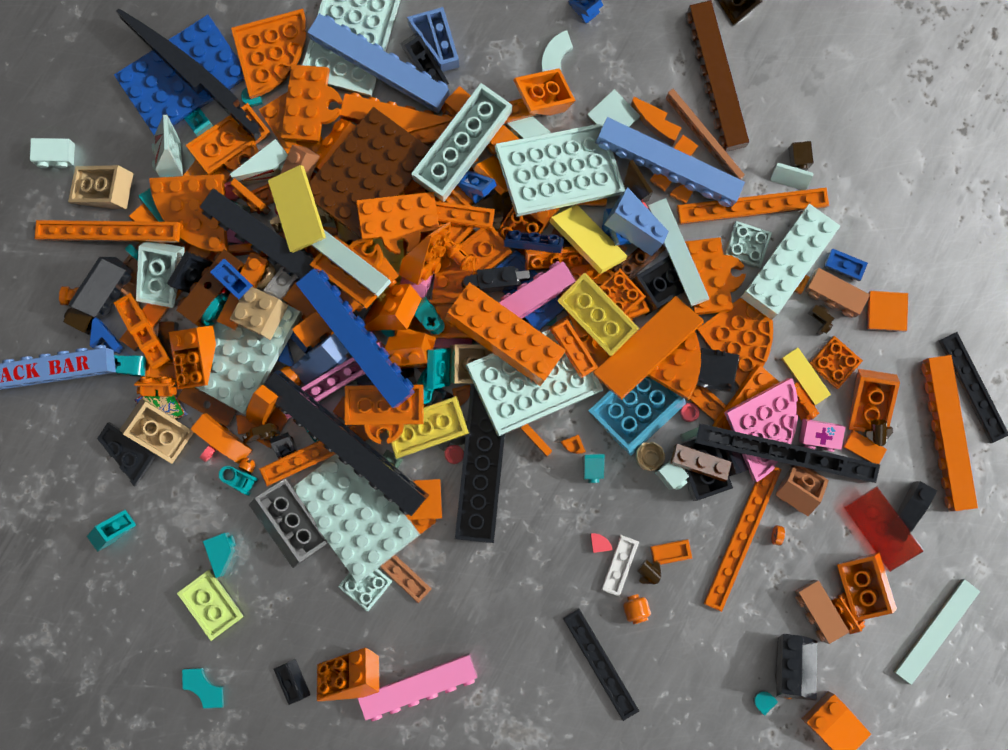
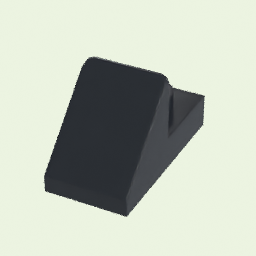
(283, 445)

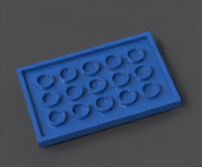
(160, 91)

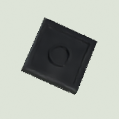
(188, 271)

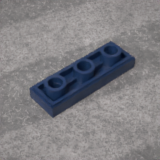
(534, 241)

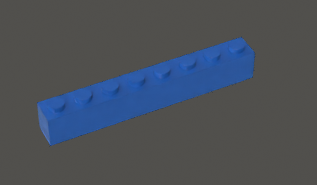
(355, 337)

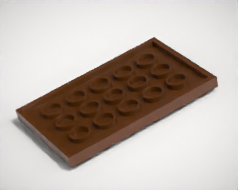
(367, 165)

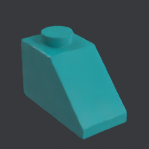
(593, 467)
(110, 530)
(220, 552)

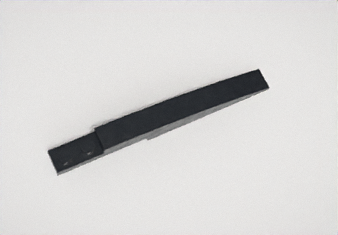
(191, 72)
(787, 453)

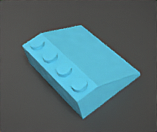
(637, 414)

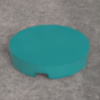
(214, 309)

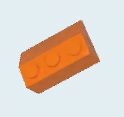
(331, 143)
(867, 587)

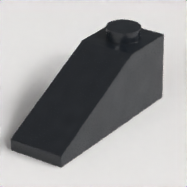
(422, 58)
(916, 503)

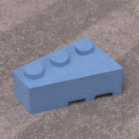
(437, 36)
(636, 223)
(320, 358)

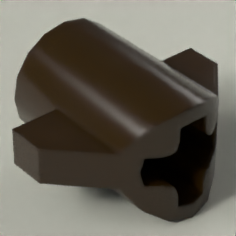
(879, 432)
(650, 572)

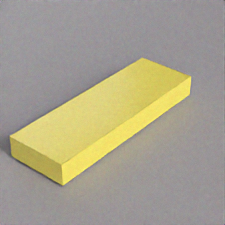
(806, 376)

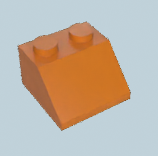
(408, 350)

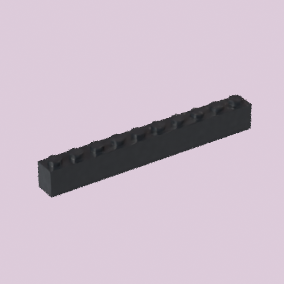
(260, 236)
(346, 444)

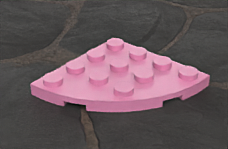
(766, 416)

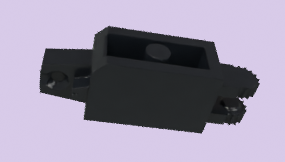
(496, 279)

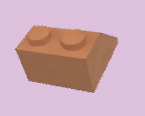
(802, 489)

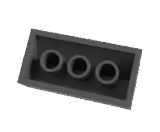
(288, 522)

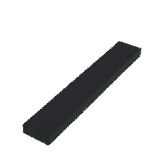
(974, 388)
(601, 664)

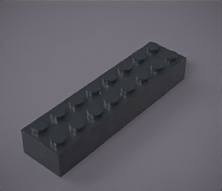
(479, 475)

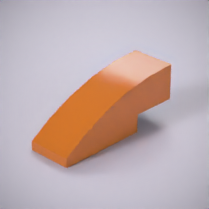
(655, 121)
(261, 406)
(221, 438)

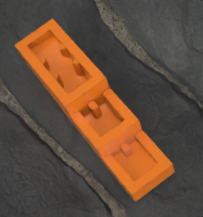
(142, 331)

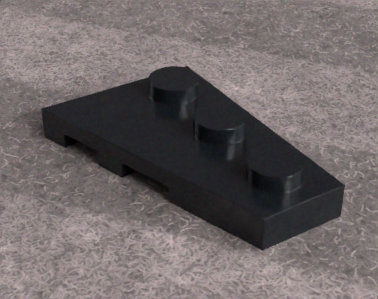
(129, 455)

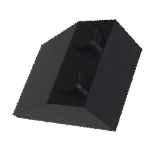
(659, 284)

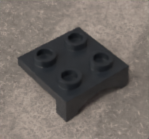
(718, 370)

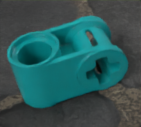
(427, 315)
(130, 365)
(239, 479)

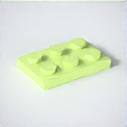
(210, 605)

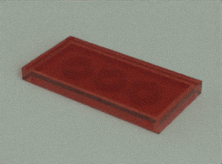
(883, 528)

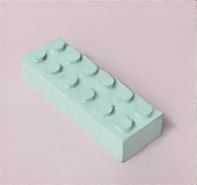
(462, 142)
(790, 261)

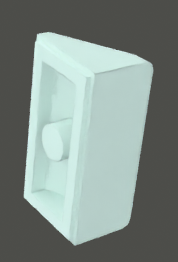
(791, 176)

